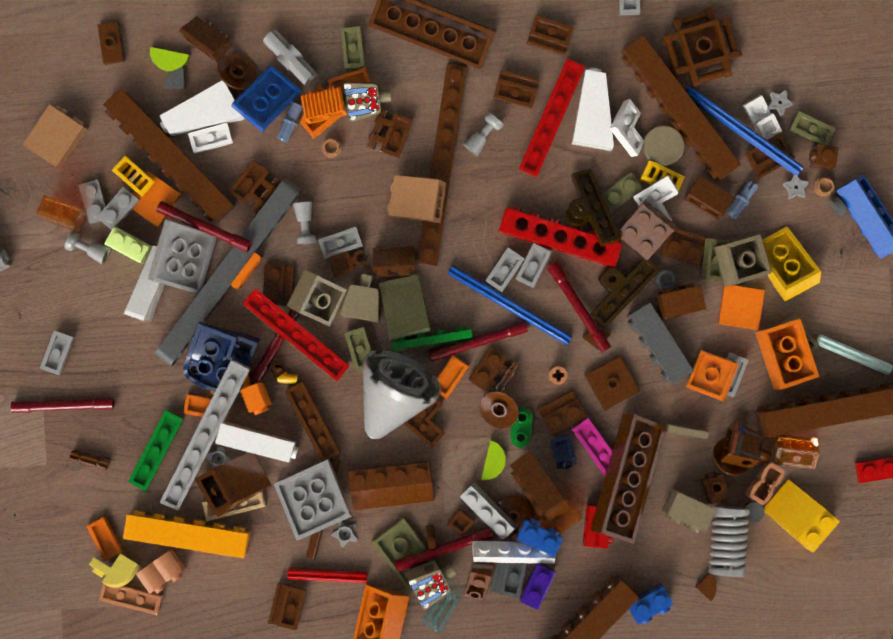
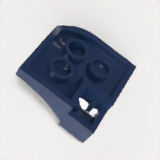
(212, 353)

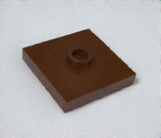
(612, 383)

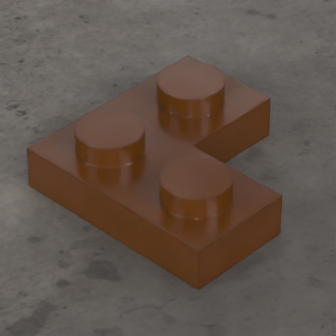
(424, 427)

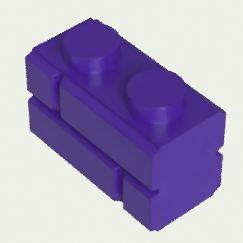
(537, 585)

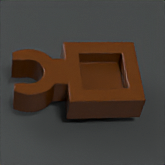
(344, 263)

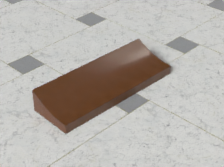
(434, 29)
(628, 478)

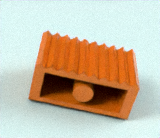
(323, 104)
(256, 398)

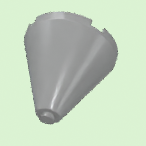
(394, 391)

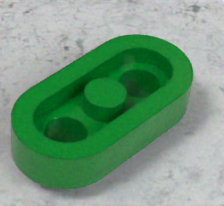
(522, 427)

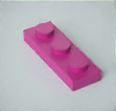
(593, 443)

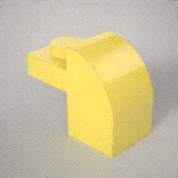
(119, 574)

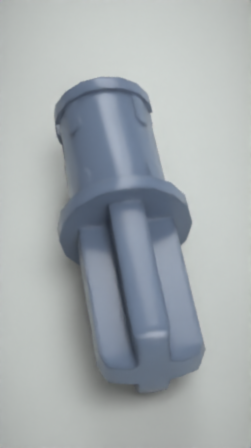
(289, 122)
(742, 199)

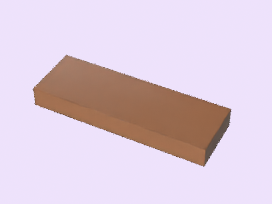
(132, 598)

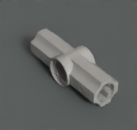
(289, 57)

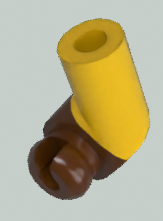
(281, 375)

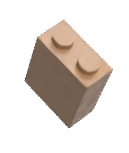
(55, 136)
(416, 198)

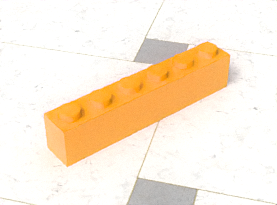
(186, 534)

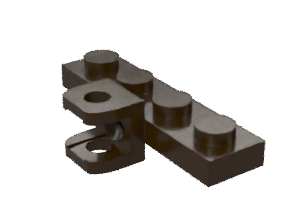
(592, 208)
(622, 290)

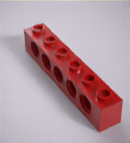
(508, 227)

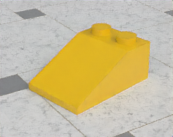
(790, 264)
(800, 515)

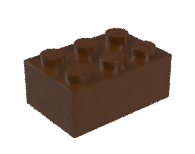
(539, 488)

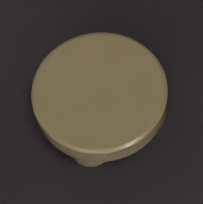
(663, 145)

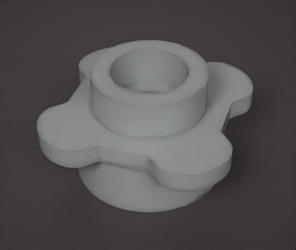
(212, 457)

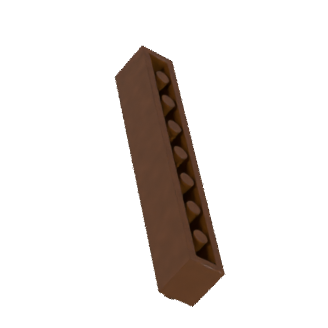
(680, 108)
(168, 155)

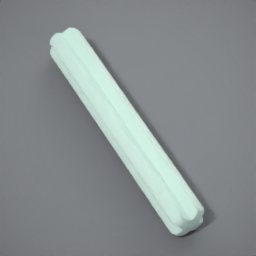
(854, 354)

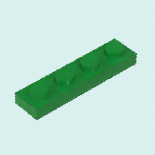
(439, 337)
(156, 450)

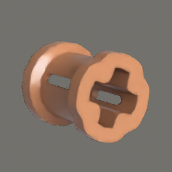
(561, 379)

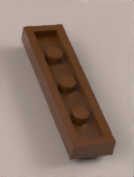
(312, 421)

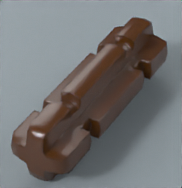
(89, 460)

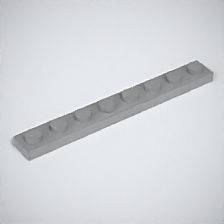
(205, 434)

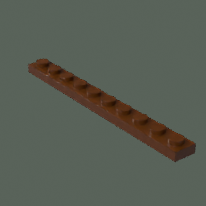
(443, 157)

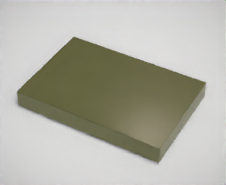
(404, 306)
(399, 542)

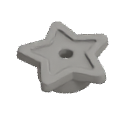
(774, 105)
(792, 192)
(344, 528)

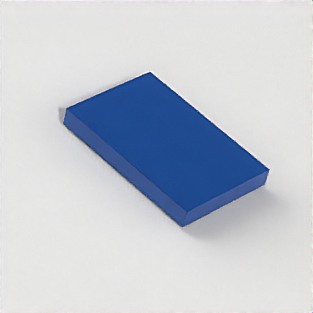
(266, 98)

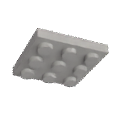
(182, 257)
(313, 500)

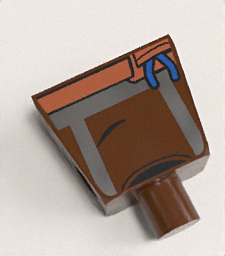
(744, 447)

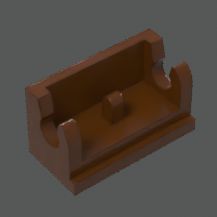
(709, 198)

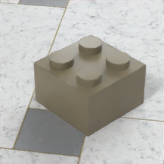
(742, 260)
(316, 298)
(688, 510)

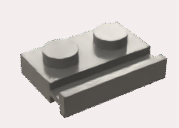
(509, 579)

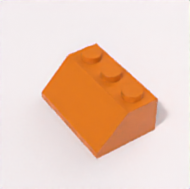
(787, 354)
(381, 614)

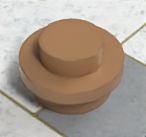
(331, 147)
(824, 186)

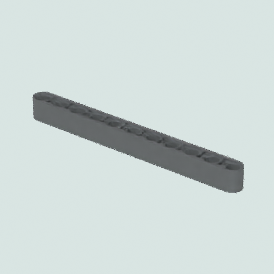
(220, 281)

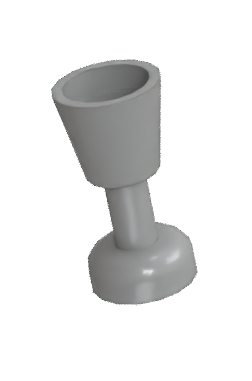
(478, 140)
(304, 214)
(96, 251)

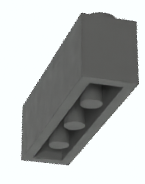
(660, 344)

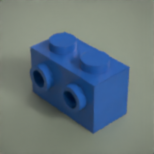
(539, 537)
(651, 603)

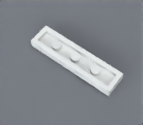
(508, 553)

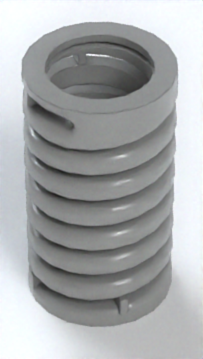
(735, 537)

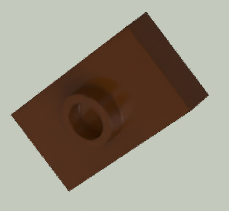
(111, 43)

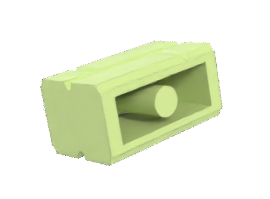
(128, 245)

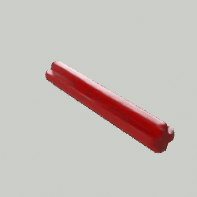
(327, 575)

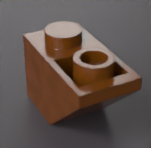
(478, 580)

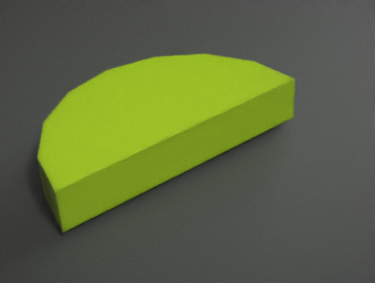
(167, 59)
(494, 461)

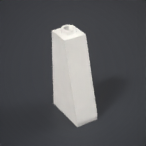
(201, 111)
(593, 113)
(146, 294)
(256, 442)

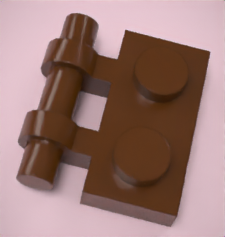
(395, 136)
(249, 183)
(488, 369)

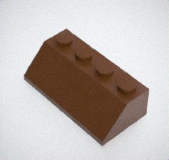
(391, 485)

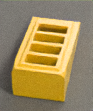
(122, 165)
(665, 171)

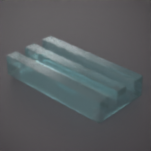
(432, 625)

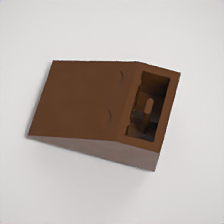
(393, 260)
(233, 483)

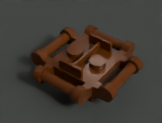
(702, 46)

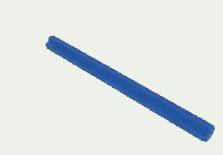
(744, 131)
(509, 304)

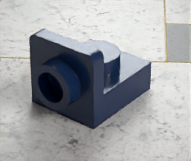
(563, 452)

